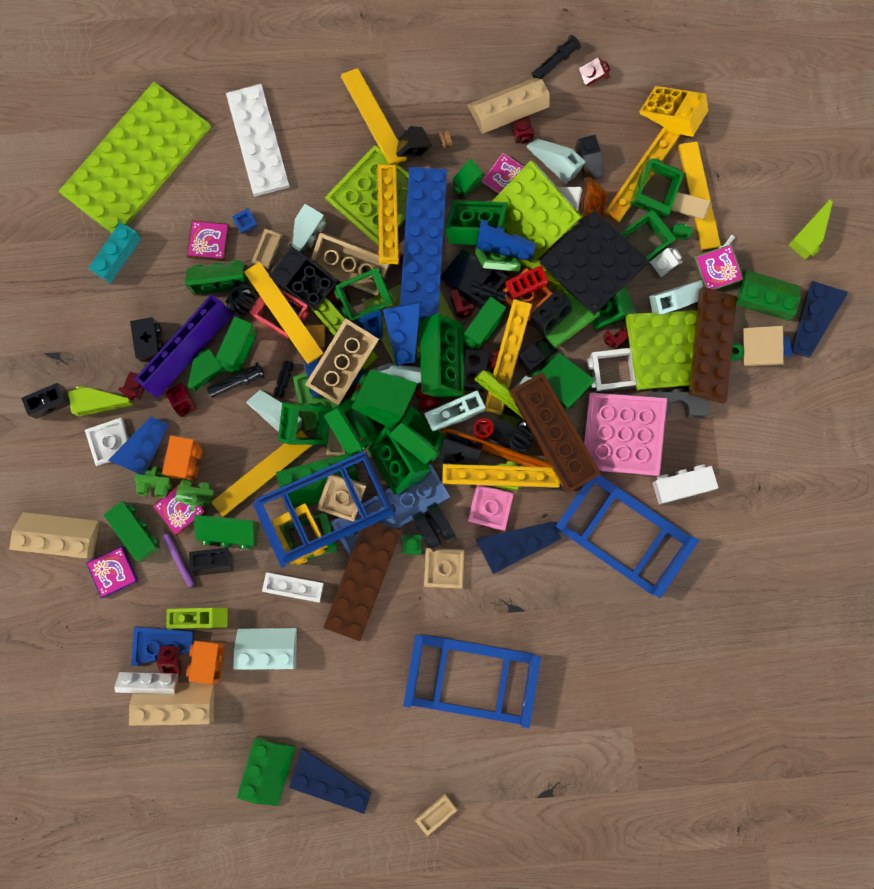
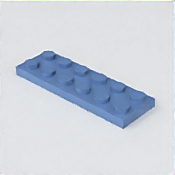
(405, 505)

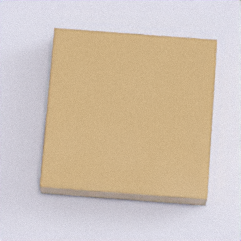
(763, 346)
(337, 498)
(444, 568)

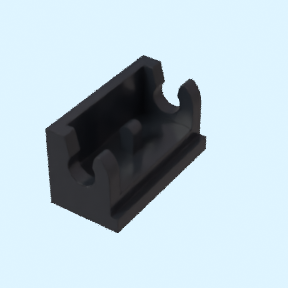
(210, 561)

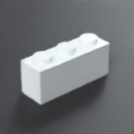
(685, 484)

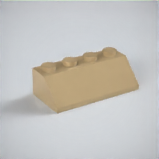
(510, 104)
(348, 260)
(341, 361)
(55, 535)
(189, 705)

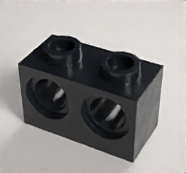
(551, 313)
(474, 370)

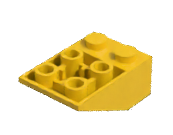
(676, 109)

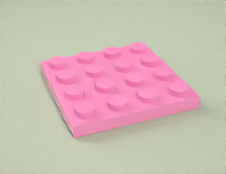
(626, 433)

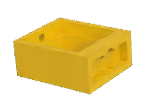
(285, 519)

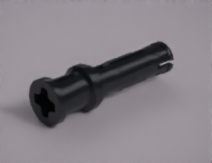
(562, 53)
(244, 377)

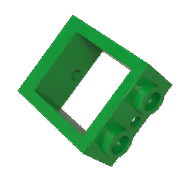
(648, 204)
(657, 227)
(382, 287)
(484, 324)
(236, 345)
(289, 423)
(344, 430)
(417, 437)
(327, 528)

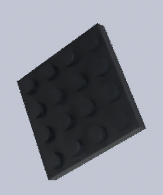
(594, 262)

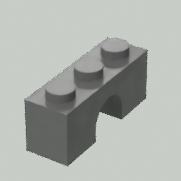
(694, 406)

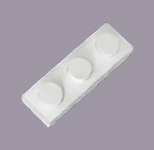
(293, 587)
(146, 683)

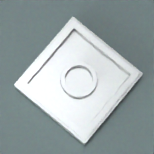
(106, 439)

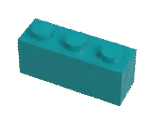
(115, 253)

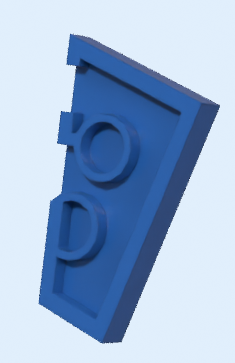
(501, 243)
(402, 327)
(141, 446)
(150, 639)

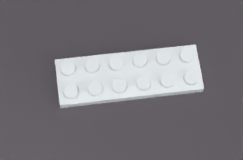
(257, 140)

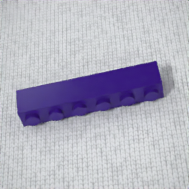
(184, 346)

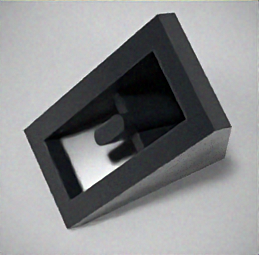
(505, 427)

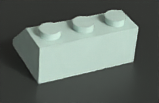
(265, 648)

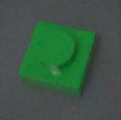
(681, 231)
(411, 544)

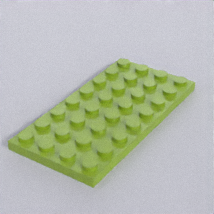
(135, 158)

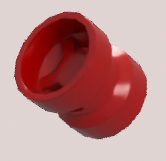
(426, 401)
(483, 425)

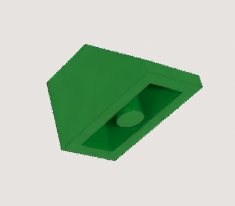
(467, 179)
(204, 370)

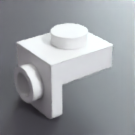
(666, 261)

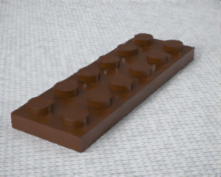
(712, 345)
(554, 432)
(362, 580)

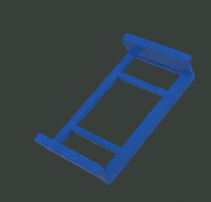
(308, 547)
(671, 570)
(506, 654)

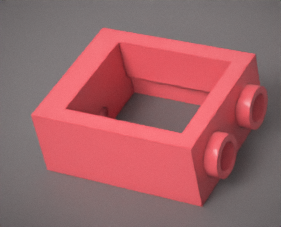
(260, 308)

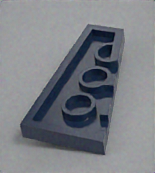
(816, 315)
(512, 546)
(322, 781)

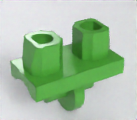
(153, 479)
(194, 496)

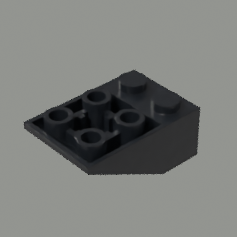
(465, 270)
(302, 276)

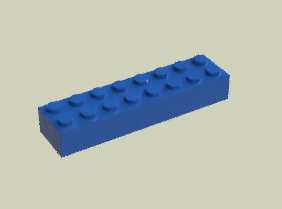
(424, 239)

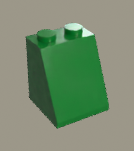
(566, 379)
(383, 397)

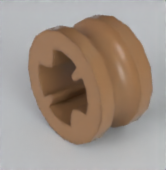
(445, 139)

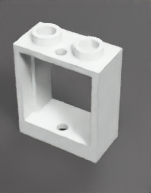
(593, 365)

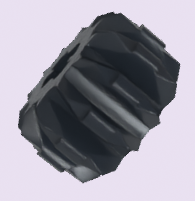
(241, 299)
(521, 438)

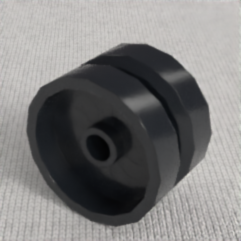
(433, 527)

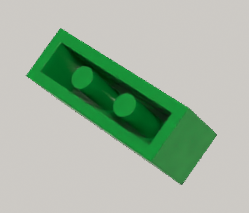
(132, 531)

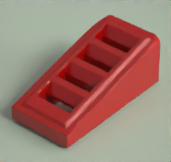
(531, 273)

